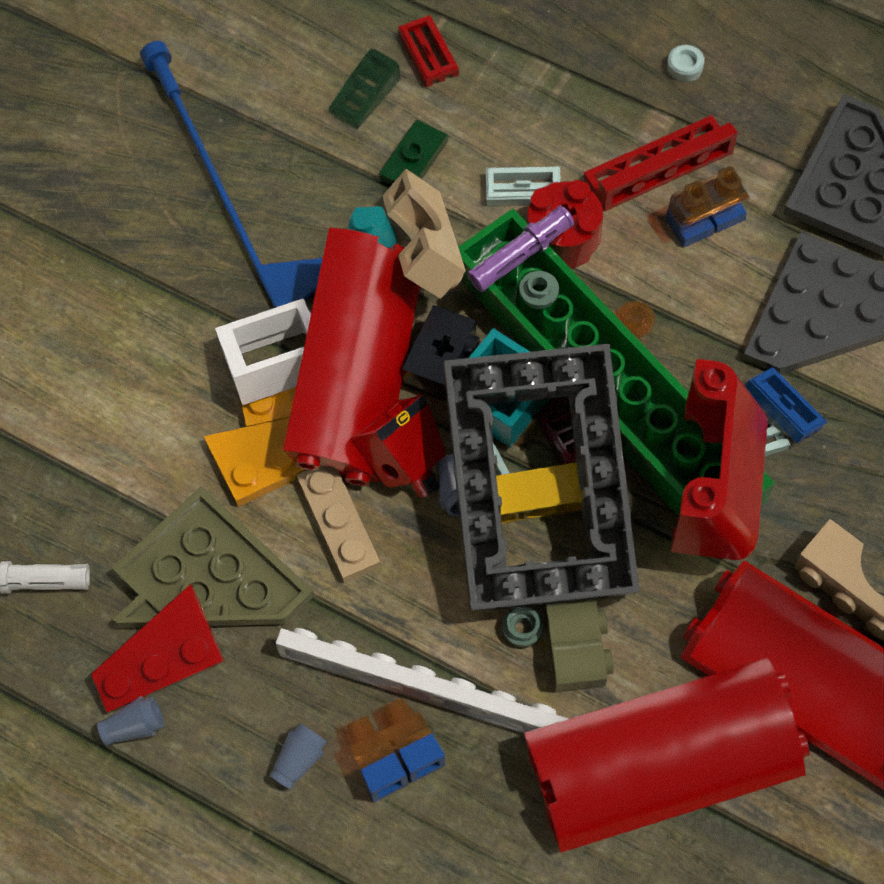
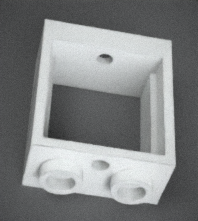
(259, 330)

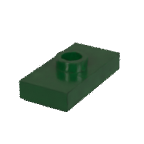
(414, 152)

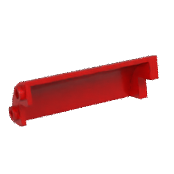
(351, 353)
(828, 665)
(666, 754)

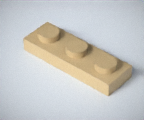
(339, 522)

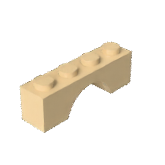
(433, 253)
(834, 565)

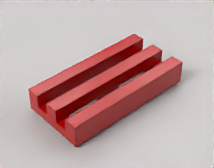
(437, 71)

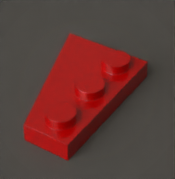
(160, 654)

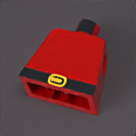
(403, 445)

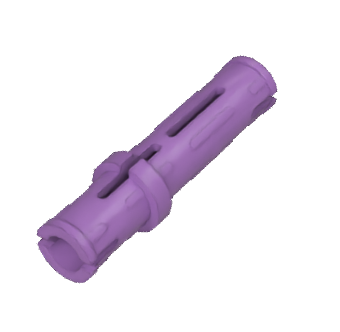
(533, 239)

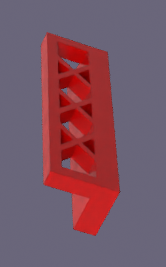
(664, 166)

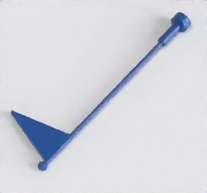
(283, 280)

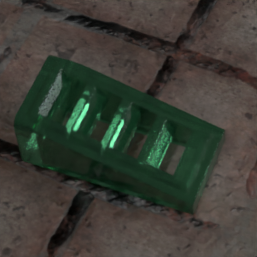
(379, 70)

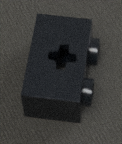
(441, 339)

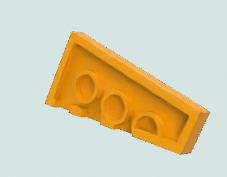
(253, 459)

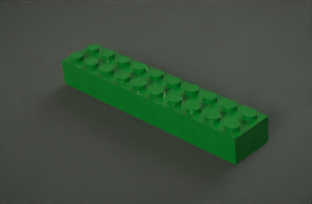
(648, 397)

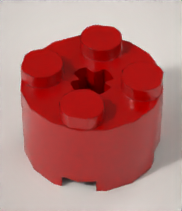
(583, 238)

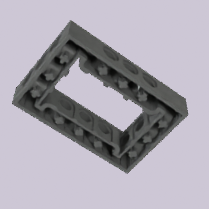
(588, 381)

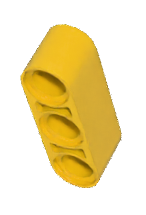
(539, 493)

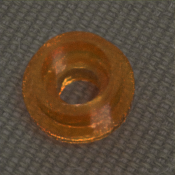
(641, 327)

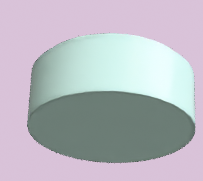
(685, 63)

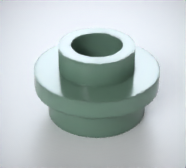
(539, 299)
(527, 615)

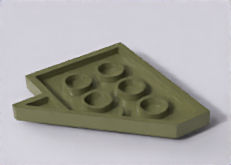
(224, 562)

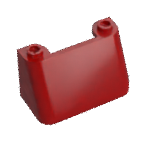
(723, 514)

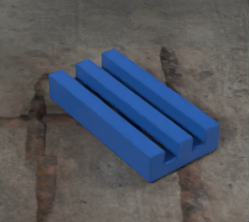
(785, 405)

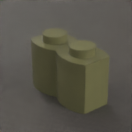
(577, 645)

